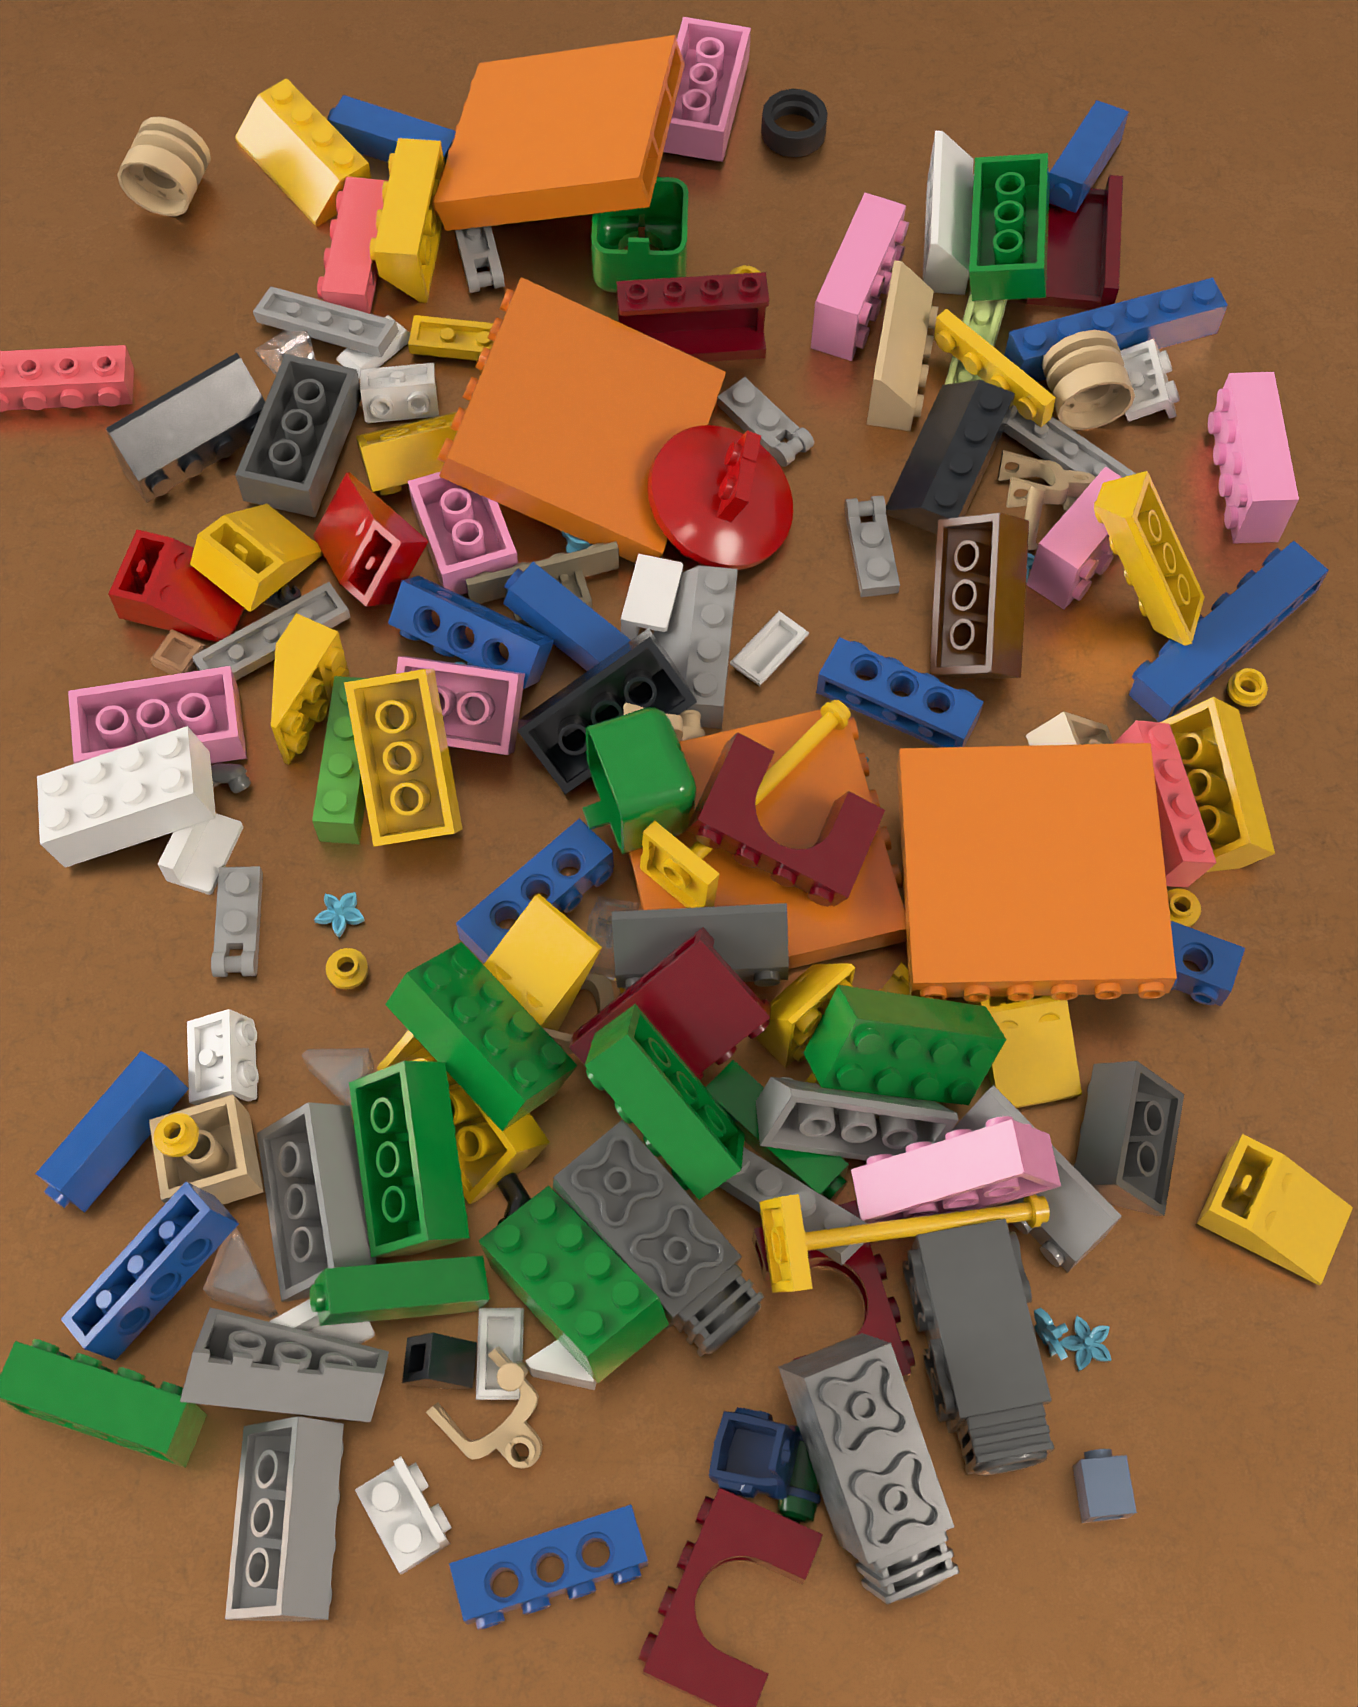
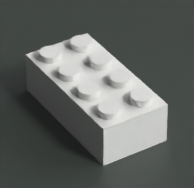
(125, 797)

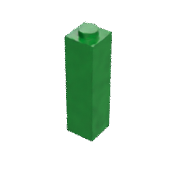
(737, 1095)
(399, 1290)

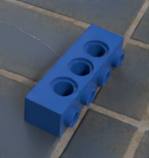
(413, 617)
(907, 714)
(572, 848)
(1214, 957)
(149, 1271)
(475, 1574)

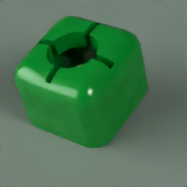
(664, 228)
(638, 777)

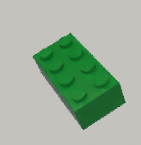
(1009, 227)
(481, 1035)
(903, 1046)
(665, 1102)
(408, 1159)
(574, 1283)
(100, 1403)

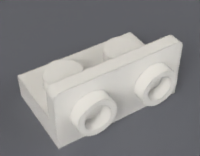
(1149, 380)
(399, 392)
(222, 1057)
(403, 1515)

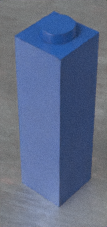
(377, 129)
(1086, 155)
(562, 616)
(110, 1132)

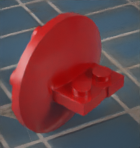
(720, 497)

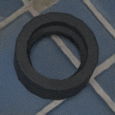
(796, 103)

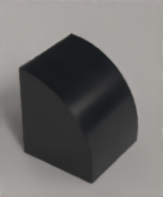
(439, 1362)

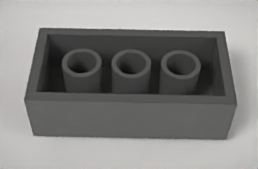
(299, 435)

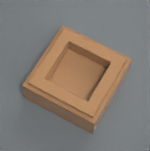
(176, 653)

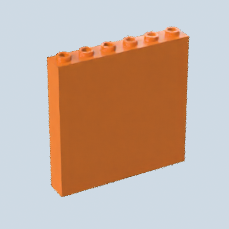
(561, 134)
(575, 418)
(794, 818)
(1034, 872)

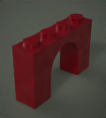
(729, 821)
(866, 1273)
(730, 1533)

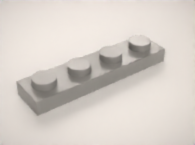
(326, 321)
(1061, 445)
(256, 643)
(764, 1181)

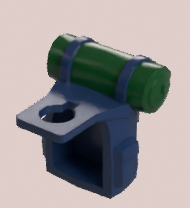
(767, 1459)

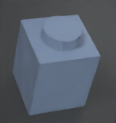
(1103, 1487)

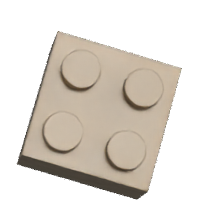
(223, 1158)

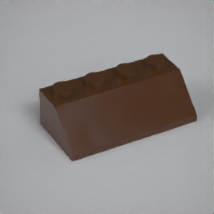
(979, 597)

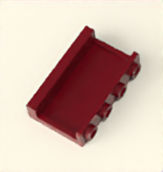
(1085, 251)
(700, 314)
(692, 1003)

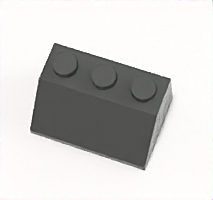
(1129, 1136)

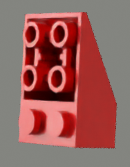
(367, 543)
(166, 592)

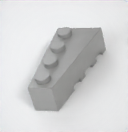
(282, 1369)

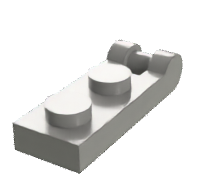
(478, 251)
(757, 414)
(872, 547)
(237, 920)

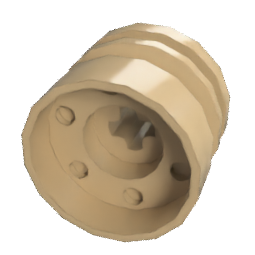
(164, 166)
(1088, 379)

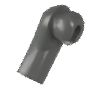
(232, 774)

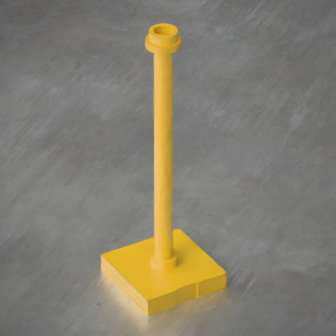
(682, 869)
(789, 1243)

